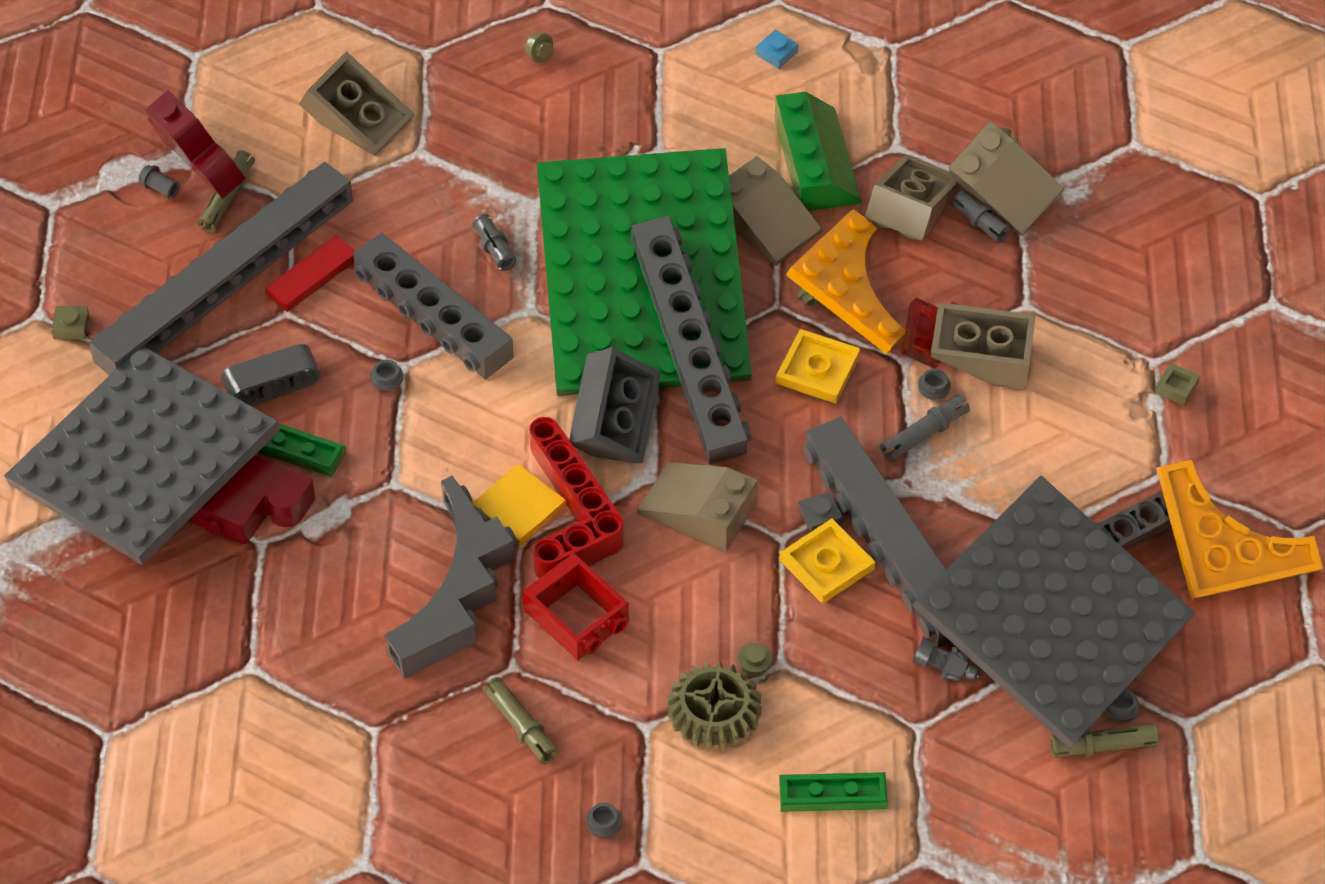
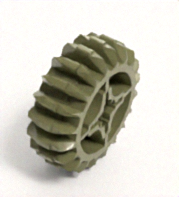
(733, 716)

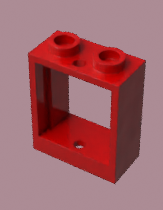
(560, 581)

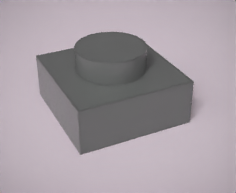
(819, 510)

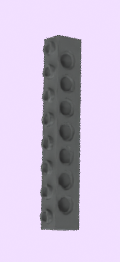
(717, 441)

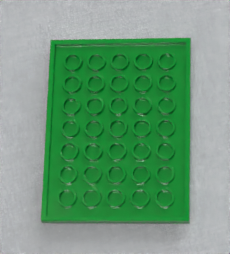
(594, 272)

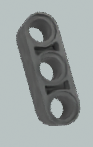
(272, 375)

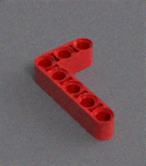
(581, 492)

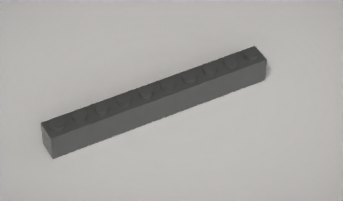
(224, 268)

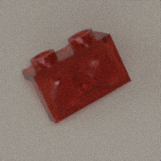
(920, 332)

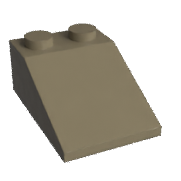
(356, 105)
(1005, 178)
(911, 197)
(769, 212)
(985, 343)
(701, 501)

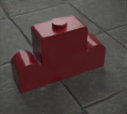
(193, 144)
(251, 495)

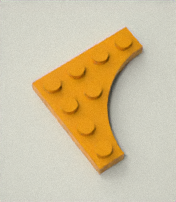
(838, 279)
(1220, 551)

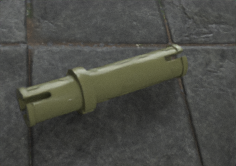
(217, 206)
(529, 730)
(1107, 740)

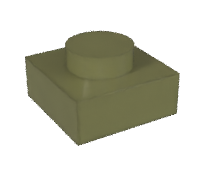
(70, 322)
(1177, 384)

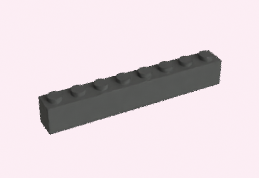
(875, 514)

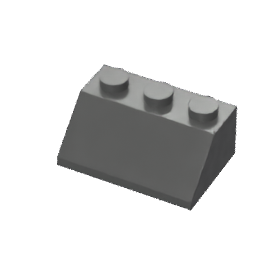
(614, 406)

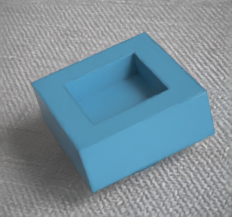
(777, 49)

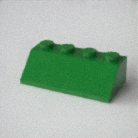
(815, 152)

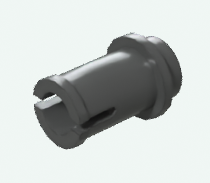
(152, 177)

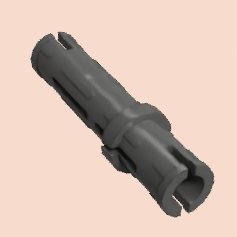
(935, 420)

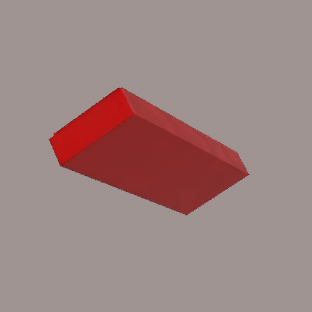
(310, 273)

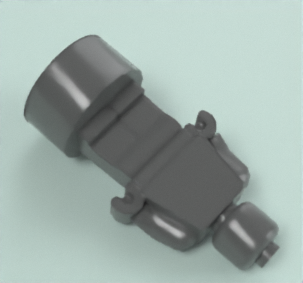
(953, 663)

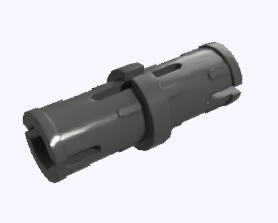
(981, 216)
(487, 231)

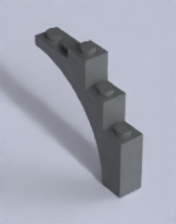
(448, 619)

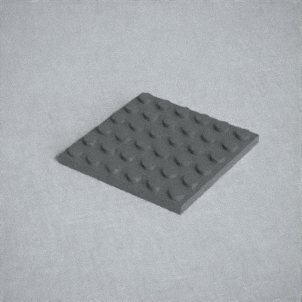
(142, 454)
(1054, 610)

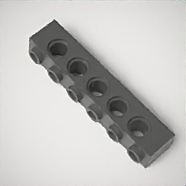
(433, 306)

